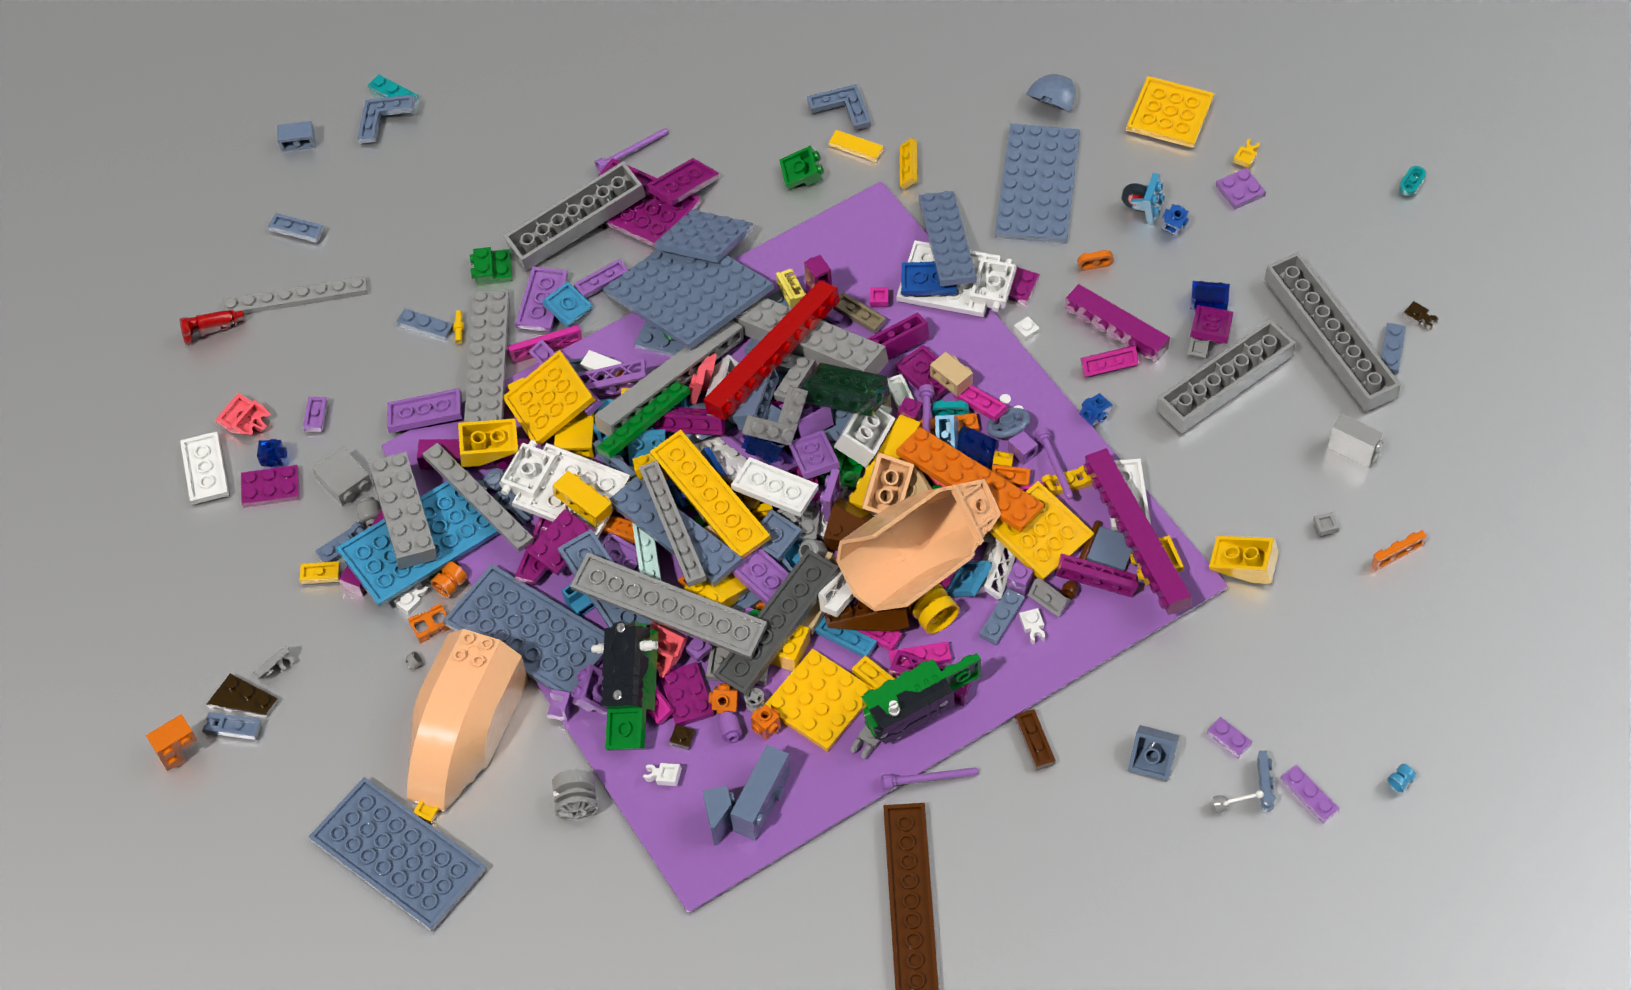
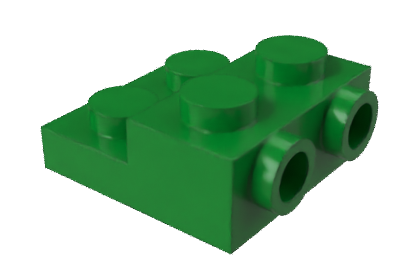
(802, 168)
(491, 266)
(849, 471)

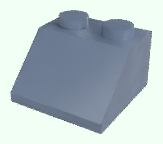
(1153, 752)
(718, 808)

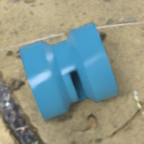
(1400, 780)

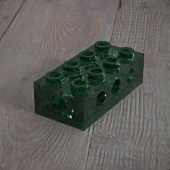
(846, 389)

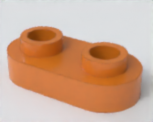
(1095, 260)

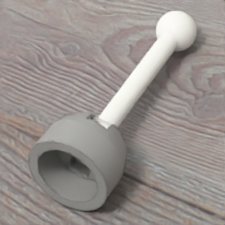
(1222, 803)

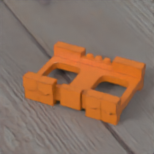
(432, 627)

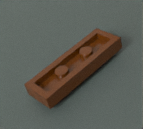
(1035, 739)

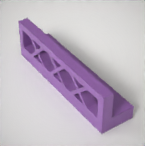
(610, 384)

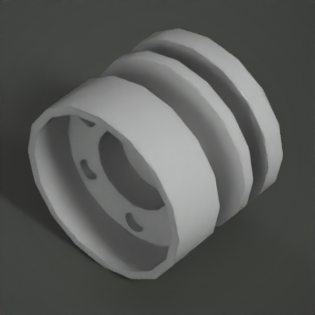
(574, 794)

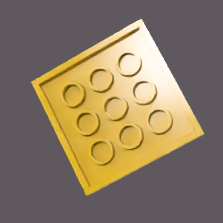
(1170, 112)
(548, 398)
(1046, 536)
(819, 700)

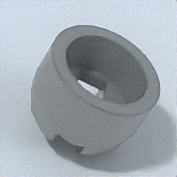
(414, 660)

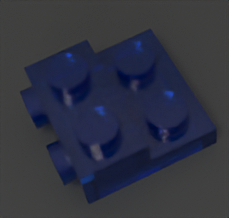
(768, 449)

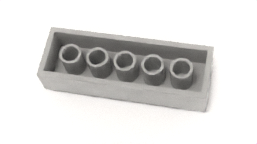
(402, 510)

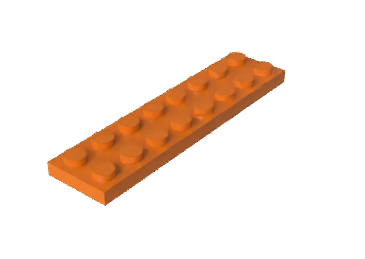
(954, 468)

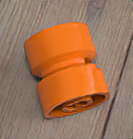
(451, 576)

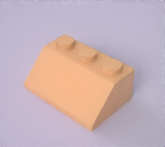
(887, 483)

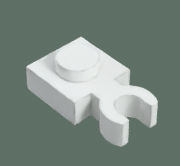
(411, 599)
(1033, 623)
(666, 774)

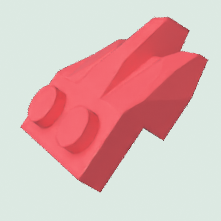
(701, 380)
(243, 416)
(669, 647)

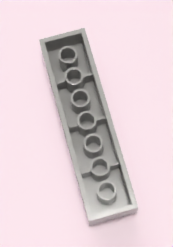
(574, 216)
(1225, 376)

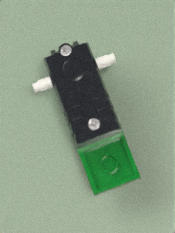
(628, 682)
(916, 697)

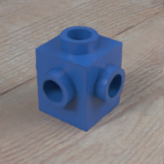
(1175, 219)
(1095, 409)

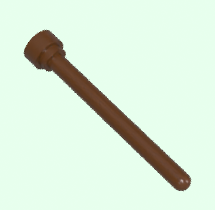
(1070, 588)

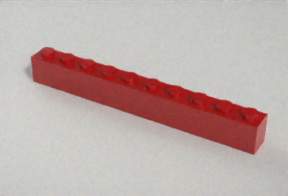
(771, 350)

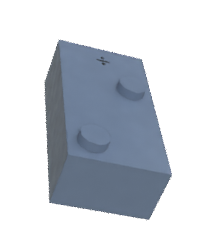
(761, 792)

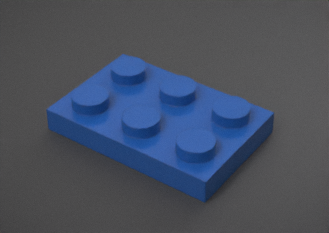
(922, 279)

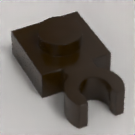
(1418, 314)

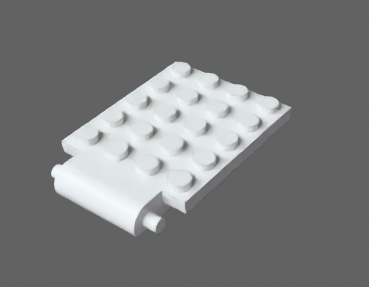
(990, 291)
(536, 470)

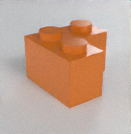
(170, 740)

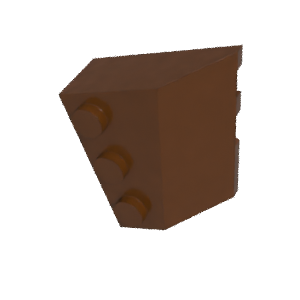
(843, 521)

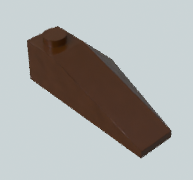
(863, 618)

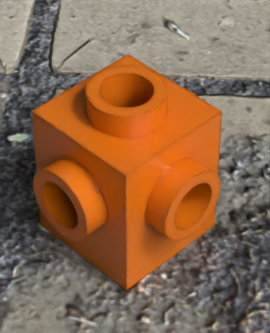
(728, 693)
(765, 721)

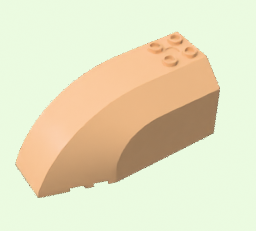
(916, 544)
(461, 715)

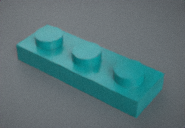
(387, 88)

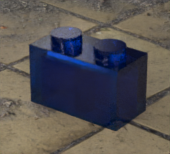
(1209, 295)

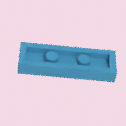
(848, 639)

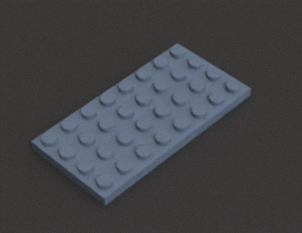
(1037, 183)
(539, 629)
(398, 853)

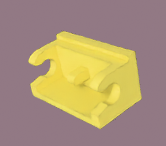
(790, 287)

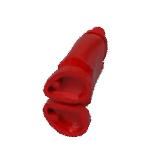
(209, 323)

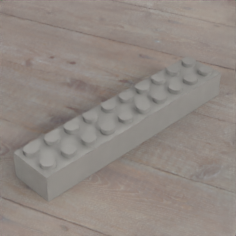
(1332, 332)
(823, 344)

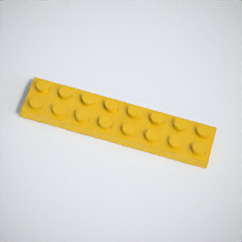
(710, 494)

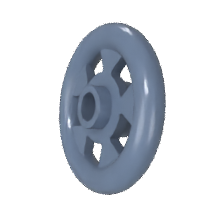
(1008, 423)

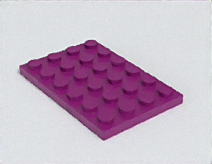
(650, 216)

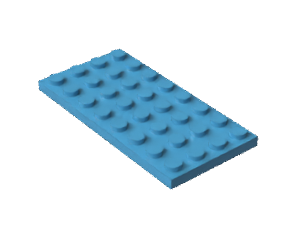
(454, 530)

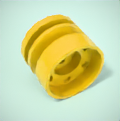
(934, 610)

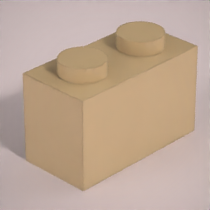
(951, 373)

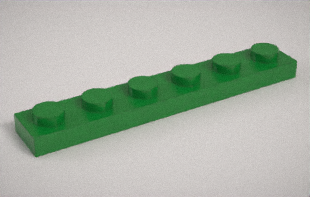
(643, 420)

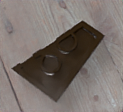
(243, 697)

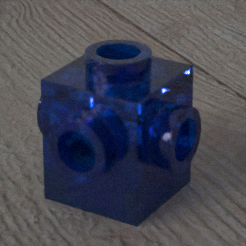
(271, 453)

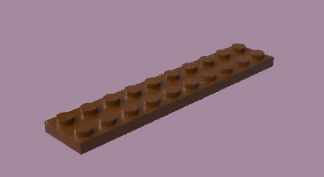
(910, 897)

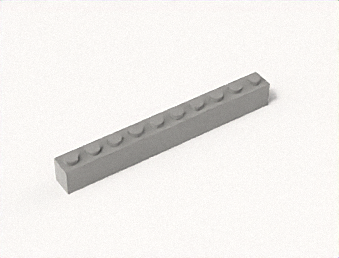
(676, 369)

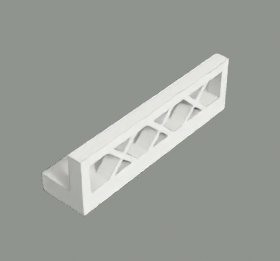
(995, 556)
(837, 597)

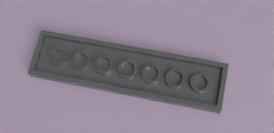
(784, 615)

